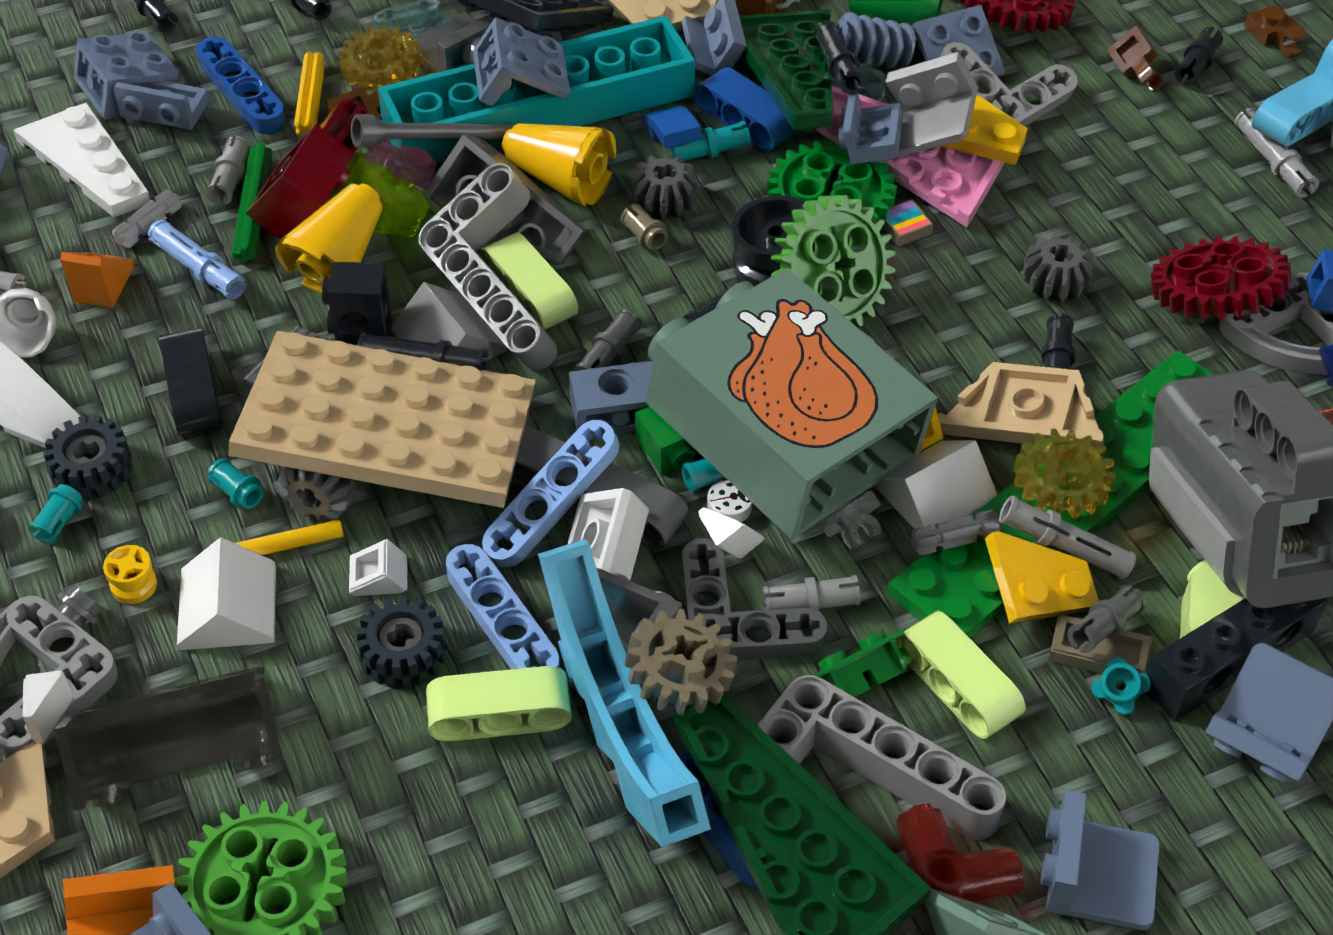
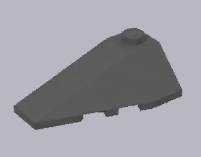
(541, 221)

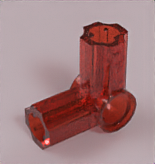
(967, 875)

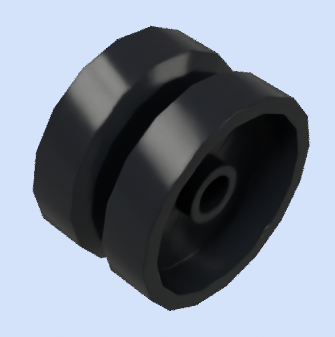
(754, 234)

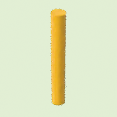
(294, 538)

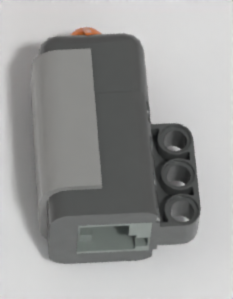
(1248, 483)

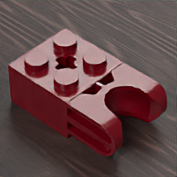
(308, 173)

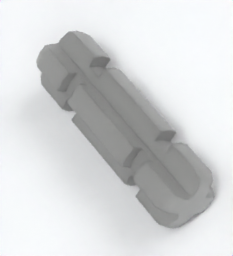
(139, 223)

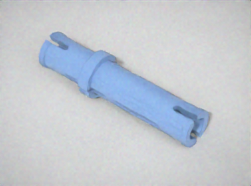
(207, 266)

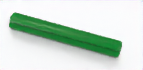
(247, 229)

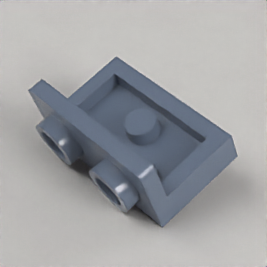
(162, 103)
(870, 132)

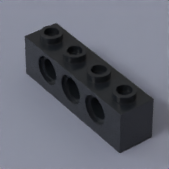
(1215, 652)

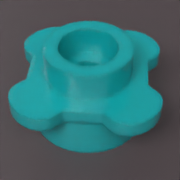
(1116, 672)

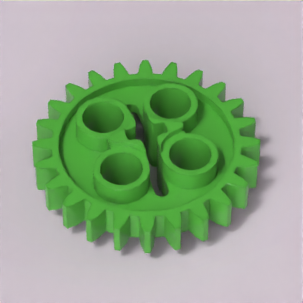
(834, 260)
(306, 888)

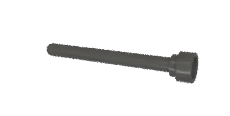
(368, 130)

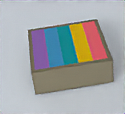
(907, 223)

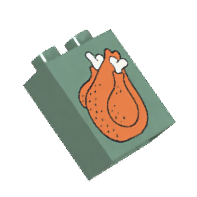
(787, 399)

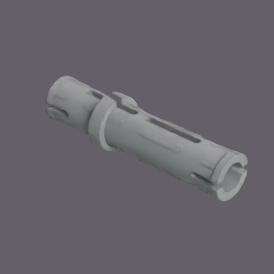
(1284, 162)
(1050, 529)

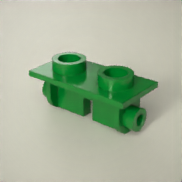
(877, 656)

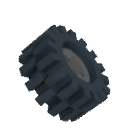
(87, 438)
(407, 662)

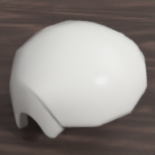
(26, 322)

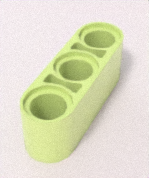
(531, 279)
(962, 675)
(498, 703)

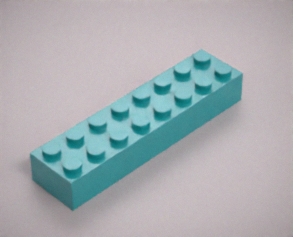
(606, 74)

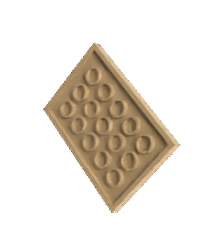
(385, 418)

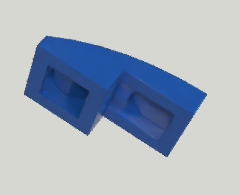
(672, 126)

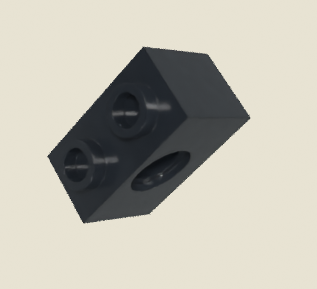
(357, 301)

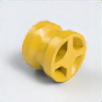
(120, 571)

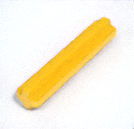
(309, 92)

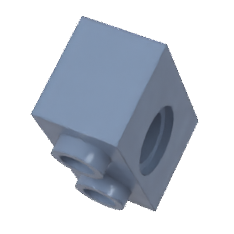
(610, 394)

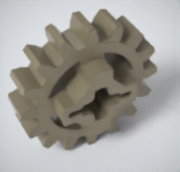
(680, 661)

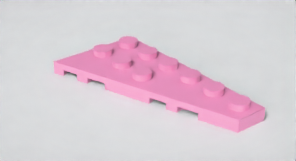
(940, 175)

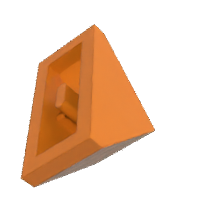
(96, 277)

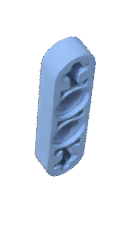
(557, 497)
(496, 618)

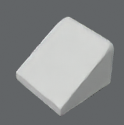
(730, 534)
(378, 570)
(44, 702)

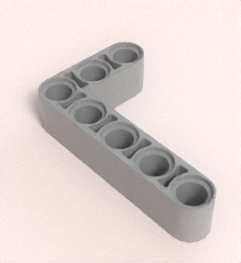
(453, 244)
(867, 748)

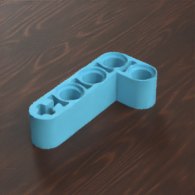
(1299, 107)

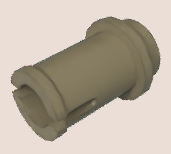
(650, 233)

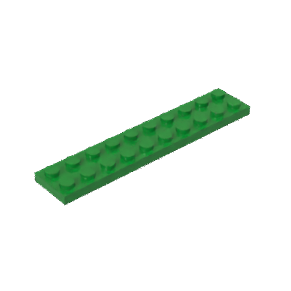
(963, 578)

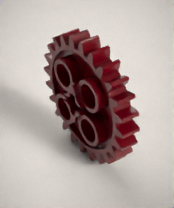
(1026, 13)
(1220, 278)

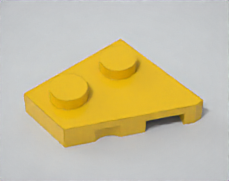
(992, 134)
(1039, 580)

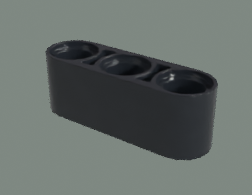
(190, 381)

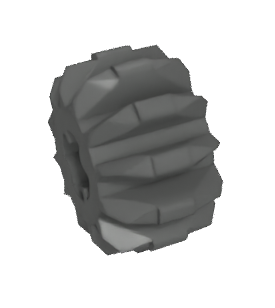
(664, 186)
(1058, 268)
(317, 493)

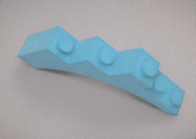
(649, 772)

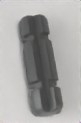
(955, 532)

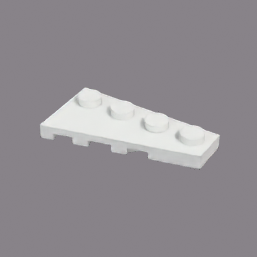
(88, 156)

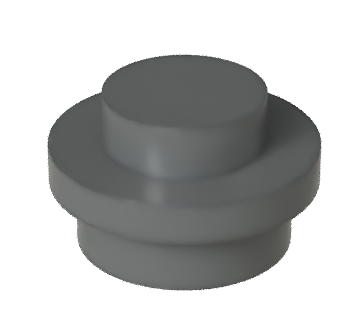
(79, 606)

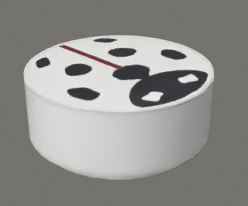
(728, 501)

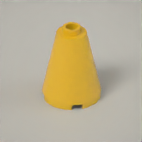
(563, 157)
(331, 234)

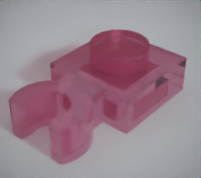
(405, 162)

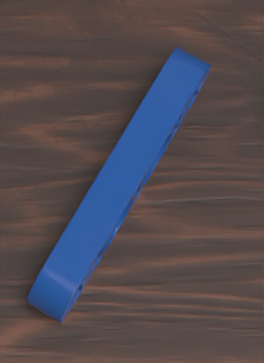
(247, 81)

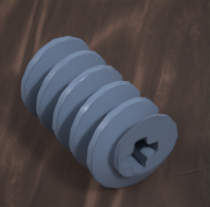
(877, 40)

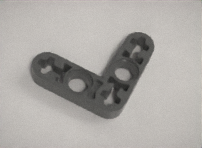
(772, 620)

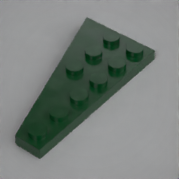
(791, 65)
(799, 842)

